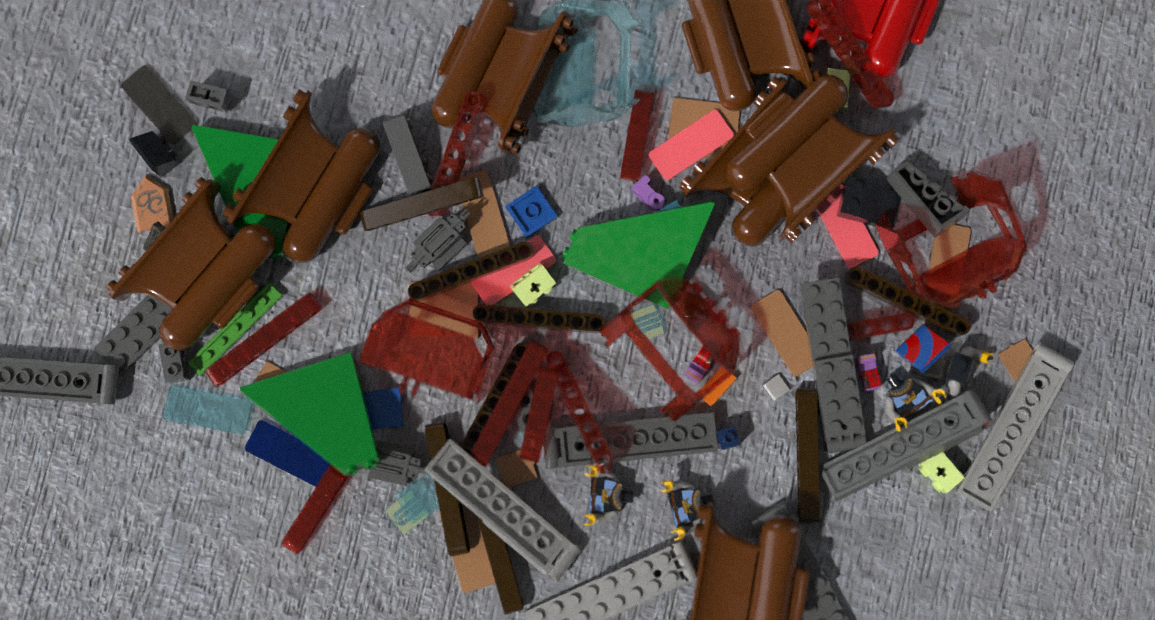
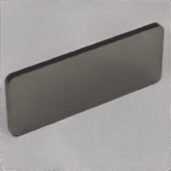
(158, 104)

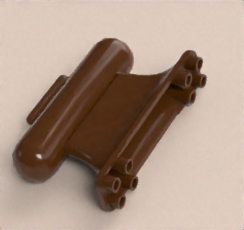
(743, 41)
(503, 65)
(804, 150)
(310, 182)
(762, 206)
(197, 269)
(746, 584)

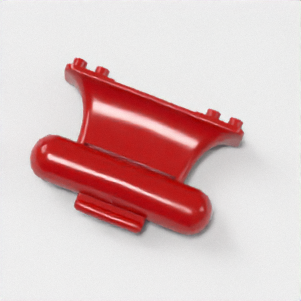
(884, 25)

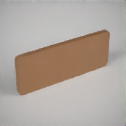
(485, 218)
(948, 245)
(784, 331)
(473, 568)

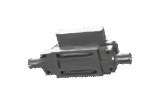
(439, 242)
(396, 464)

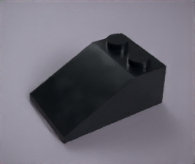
(867, 201)

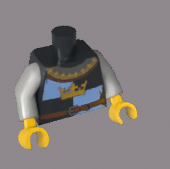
(962, 367)
(908, 398)
(605, 496)
(684, 504)

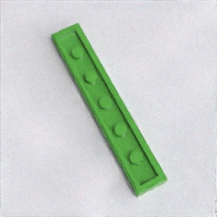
(236, 328)

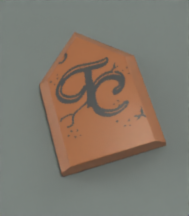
(151, 204)

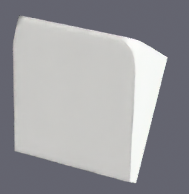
(776, 387)

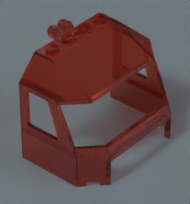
(972, 269)
(701, 319)
(429, 351)

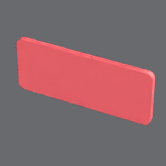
(691, 145)
(848, 235)
(496, 285)

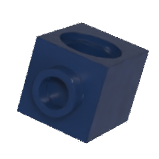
(727, 438)

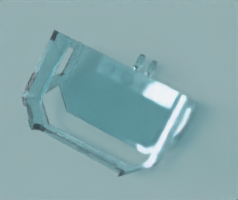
(568, 90)

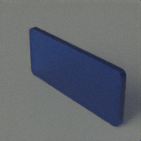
(286, 453)

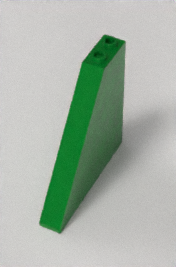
(234, 163)
(639, 248)
(323, 410)

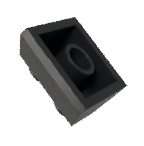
(155, 152)

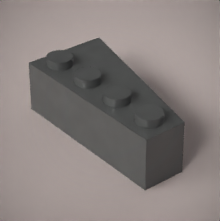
(407, 155)
(926, 199)

